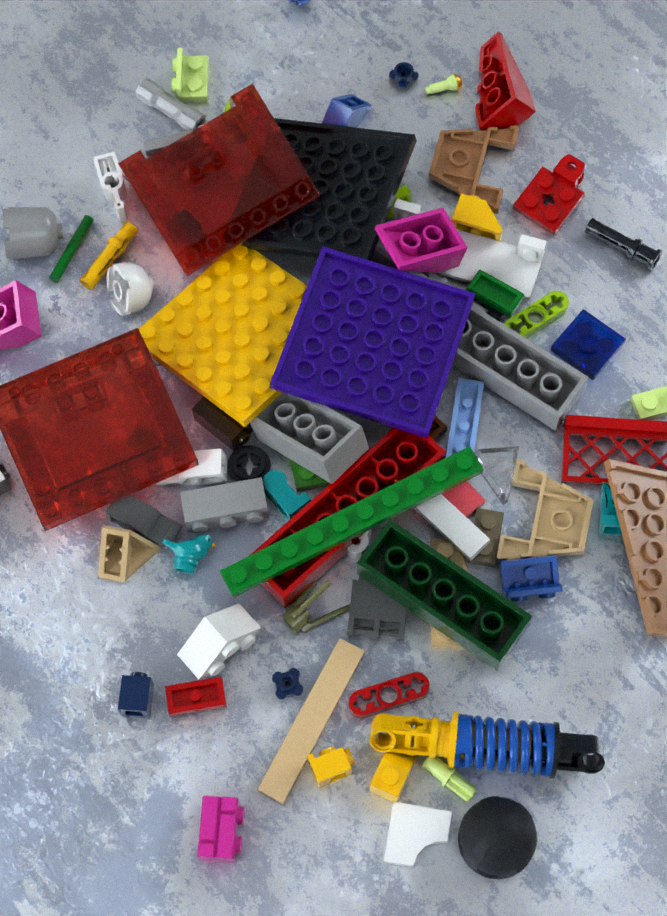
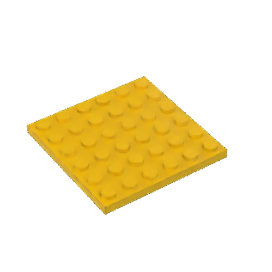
(228, 331)

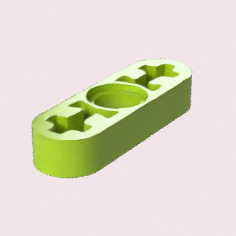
(541, 307)

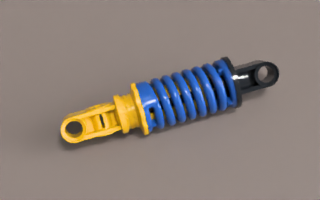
(499, 741)

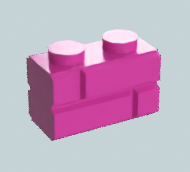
(219, 829)

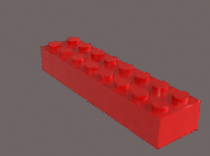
(384, 464)

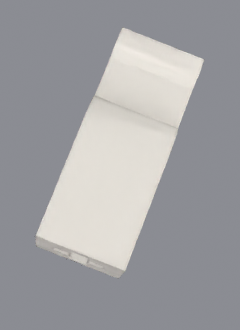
(112, 183)
(211, 470)

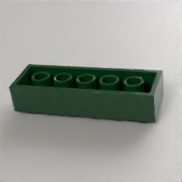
(443, 594)

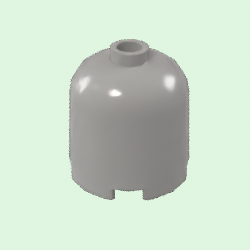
(31, 232)

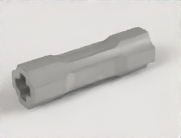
(157, 97)

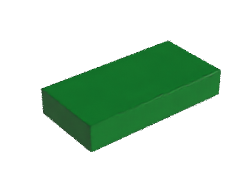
(495, 293)

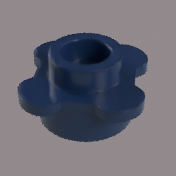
(403, 69)
(294, 688)

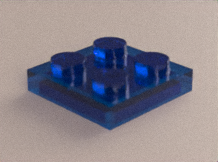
(588, 344)

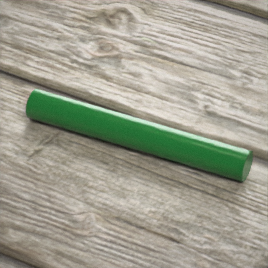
(71, 249)

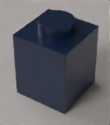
(136, 695)

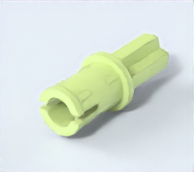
(450, 778)

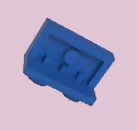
(530, 577)

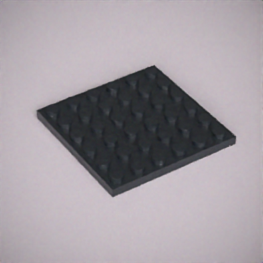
(357, 185)

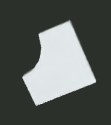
(413, 830)

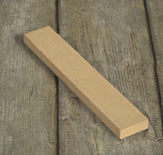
(311, 721)

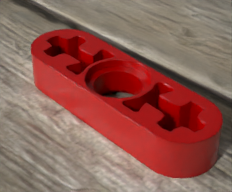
(411, 695)

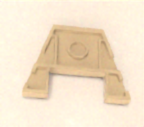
(559, 518)

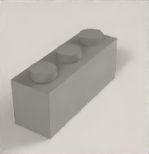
(224, 505)

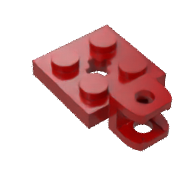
(561, 185)

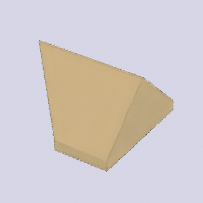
(123, 553)

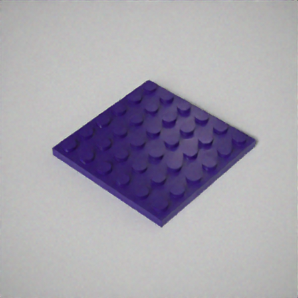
(373, 341)

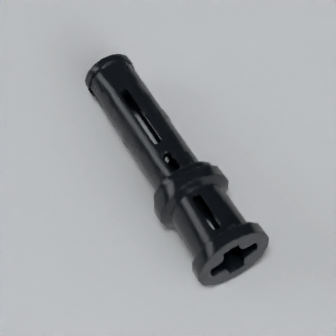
(633, 248)

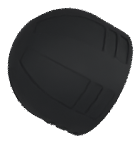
(497, 837)

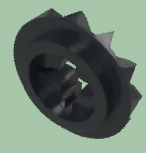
(240, 458)

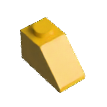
(476, 217)
(392, 775)

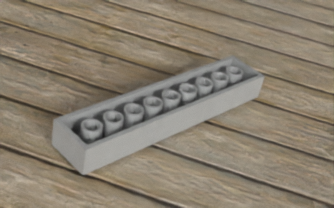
(513, 364)

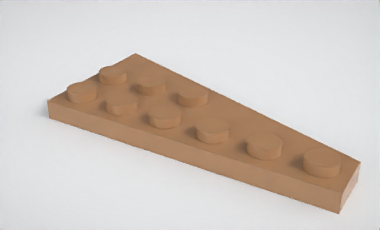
(642, 515)

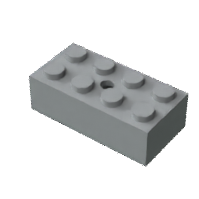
(311, 435)

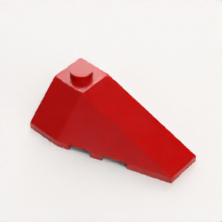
(502, 91)

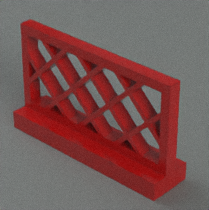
(609, 428)

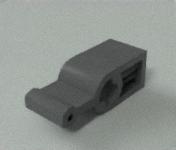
(143, 519)

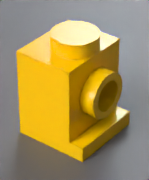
(331, 765)

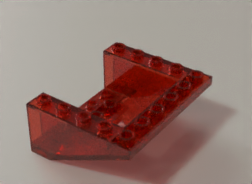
(220, 183)
(92, 429)

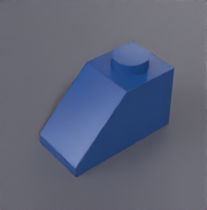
(346, 111)

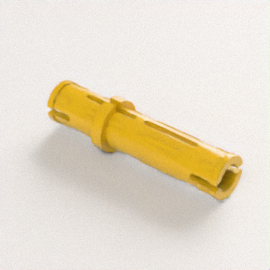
(115, 247)

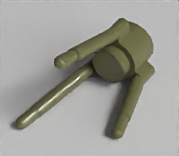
(297, 614)

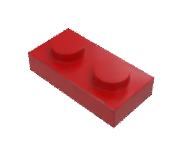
(195, 696)

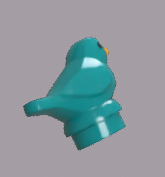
(189, 552)

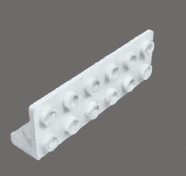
(511, 264)

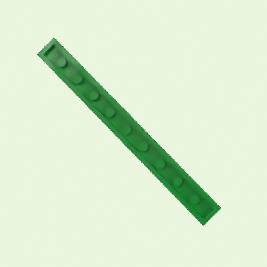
(351, 522)

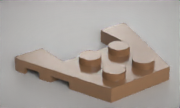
(461, 158)

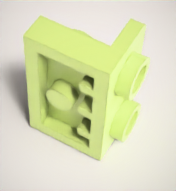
(191, 77)

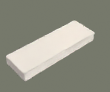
(453, 526)

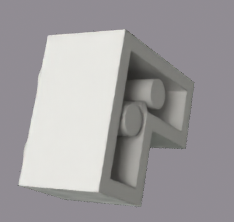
(217, 639)

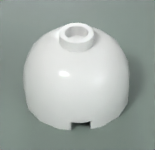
(130, 287)

